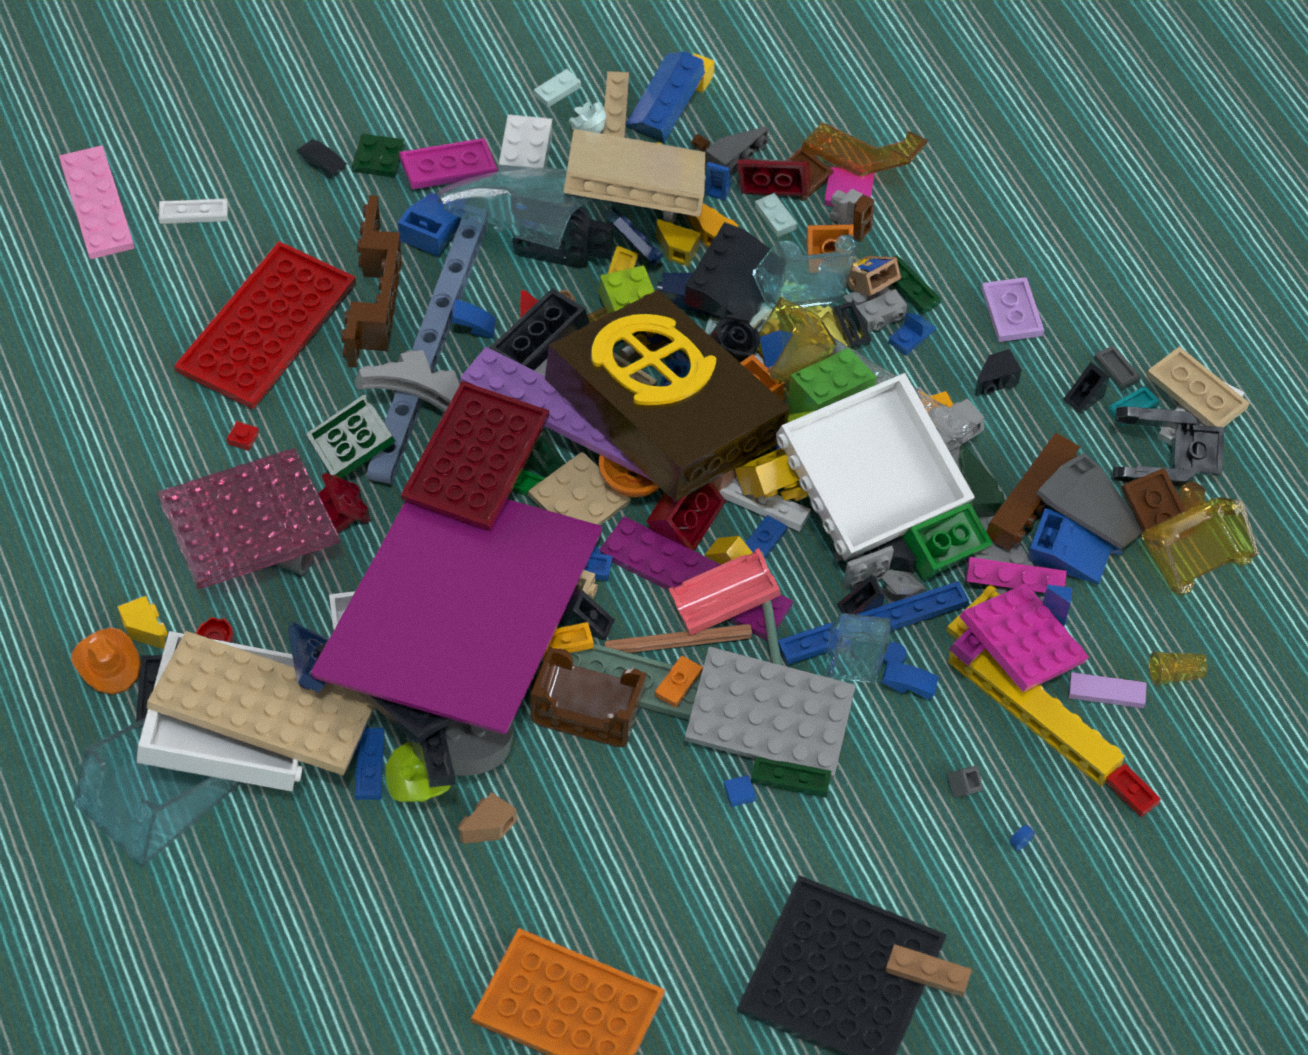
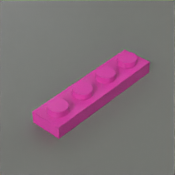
(1012, 575)

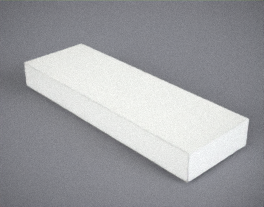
(193, 211)

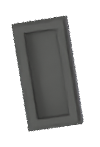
(1117, 367)

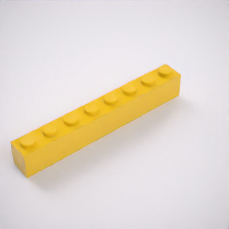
(1045, 717)

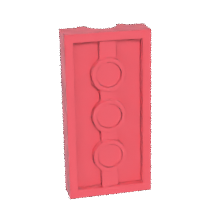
(724, 592)

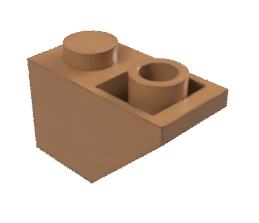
(488, 822)

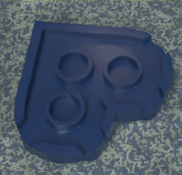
(635, 237)

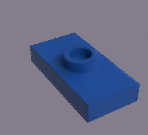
(766, 535)

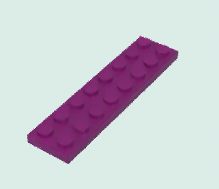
(671, 564)

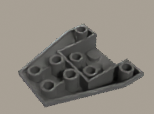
(1090, 499)

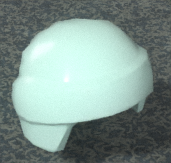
(589, 119)

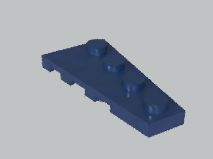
(303, 649)

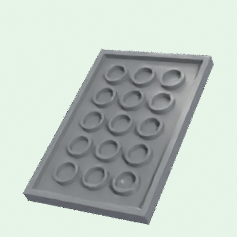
(769, 711)

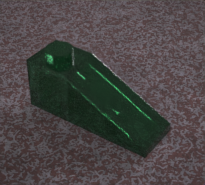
(981, 483)

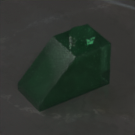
(544, 457)

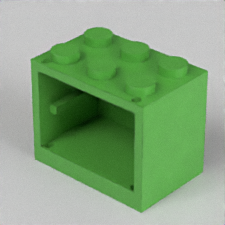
(828, 382)

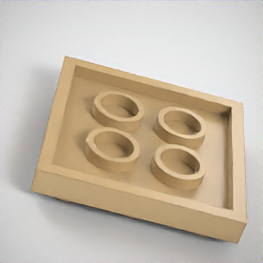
(579, 492)

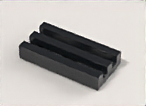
(852, 339)

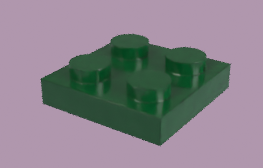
(378, 155)

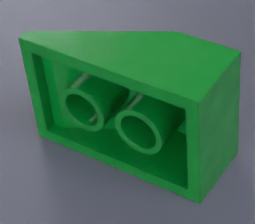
(946, 540)

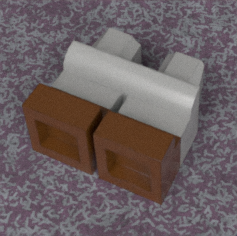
(853, 209)

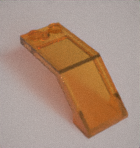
(859, 156)

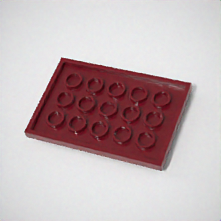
(475, 455)

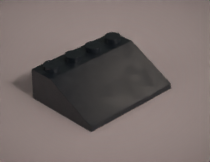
(724, 276)

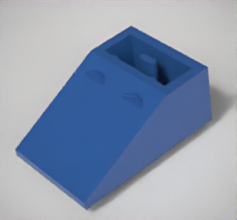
(428, 225)
(1069, 547)

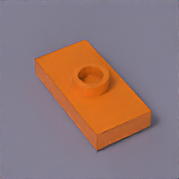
(678, 681)

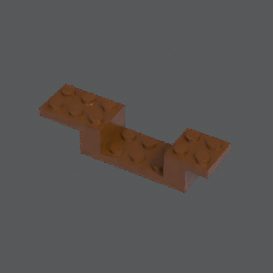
(381, 258)

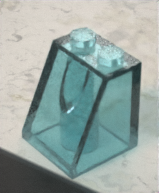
(857, 647)

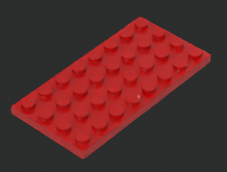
(265, 325)

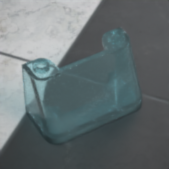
(805, 278)

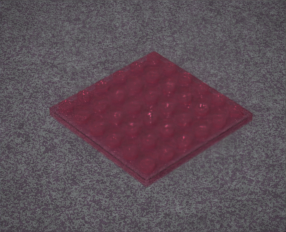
(247, 518)

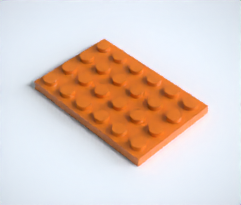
(566, 1001)

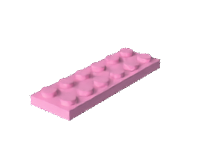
(96, 202)

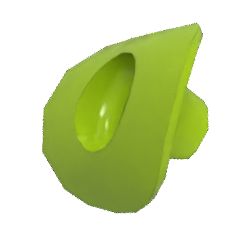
(407, 777)

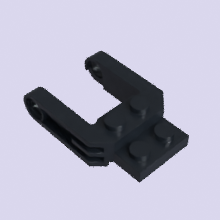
(581, 239)
(1194, 447)

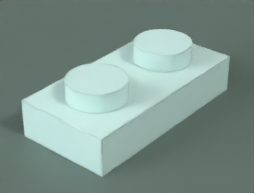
(557, 88)
(775, 215)

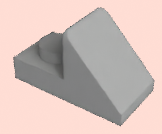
(901, 585)

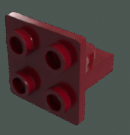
(343, 502)

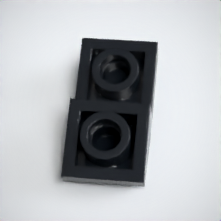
(319, 154)

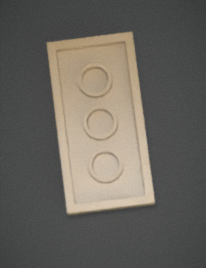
(1197, 389)

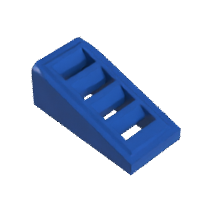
(717, 181)

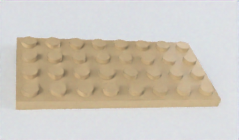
(260, 703)

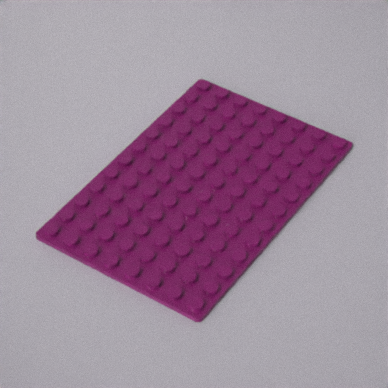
(459, 611)

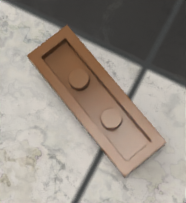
(928, 970)

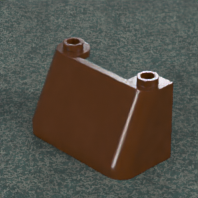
(586, 700)

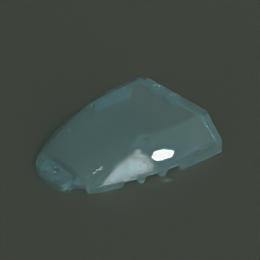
(519, 200)

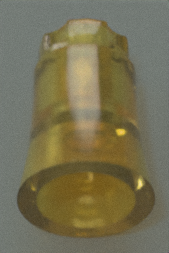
(1176, 667)

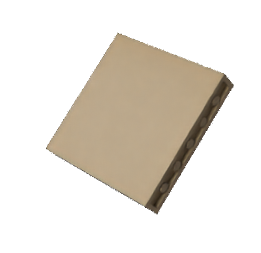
(636, 172)

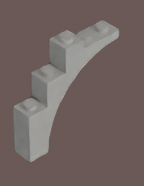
(413, 377)

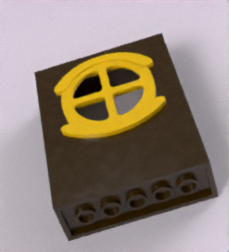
(672, 432)

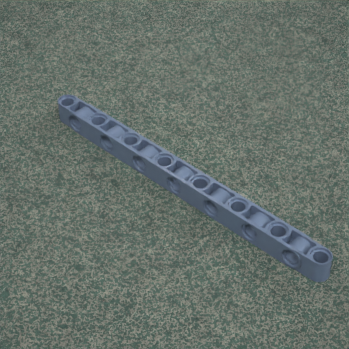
(431, 340)

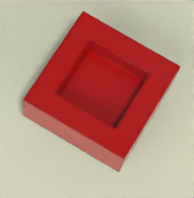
(242, 436)

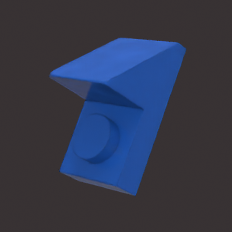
(911, 333)

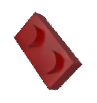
(1133, 790)

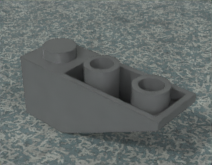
(736, 147)

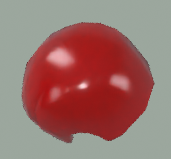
(216, 629)

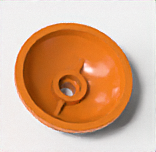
(621, 479)

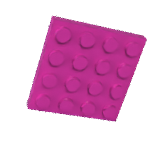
(1024, 637)

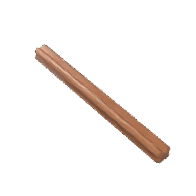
(680, 639)

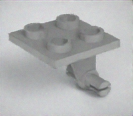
(862, 567)

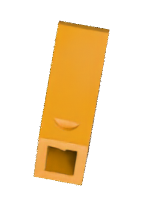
(708, 224)

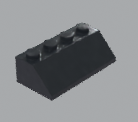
(544, 323)

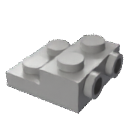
(879, 308)

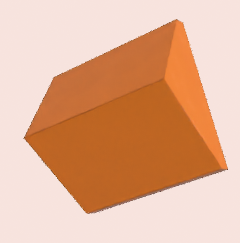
(822, 238)

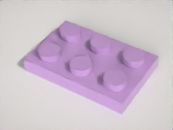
(1012, 309)

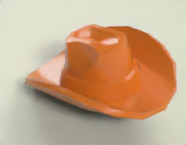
(107, 661)

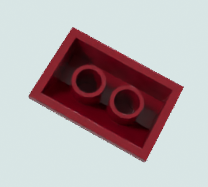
(774, 176)
(688, 517)

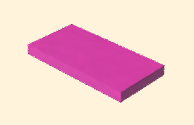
(447, 163)

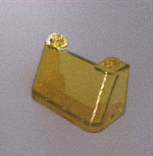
(807, 345)
(1201, 541)

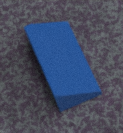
(1058, 601)

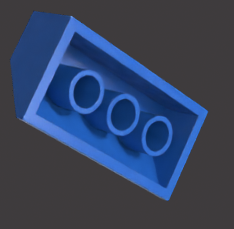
(667, 95)

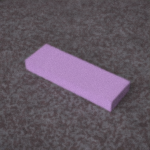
(1107, 690)

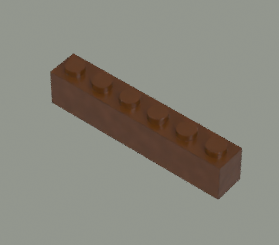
(1023, 503)

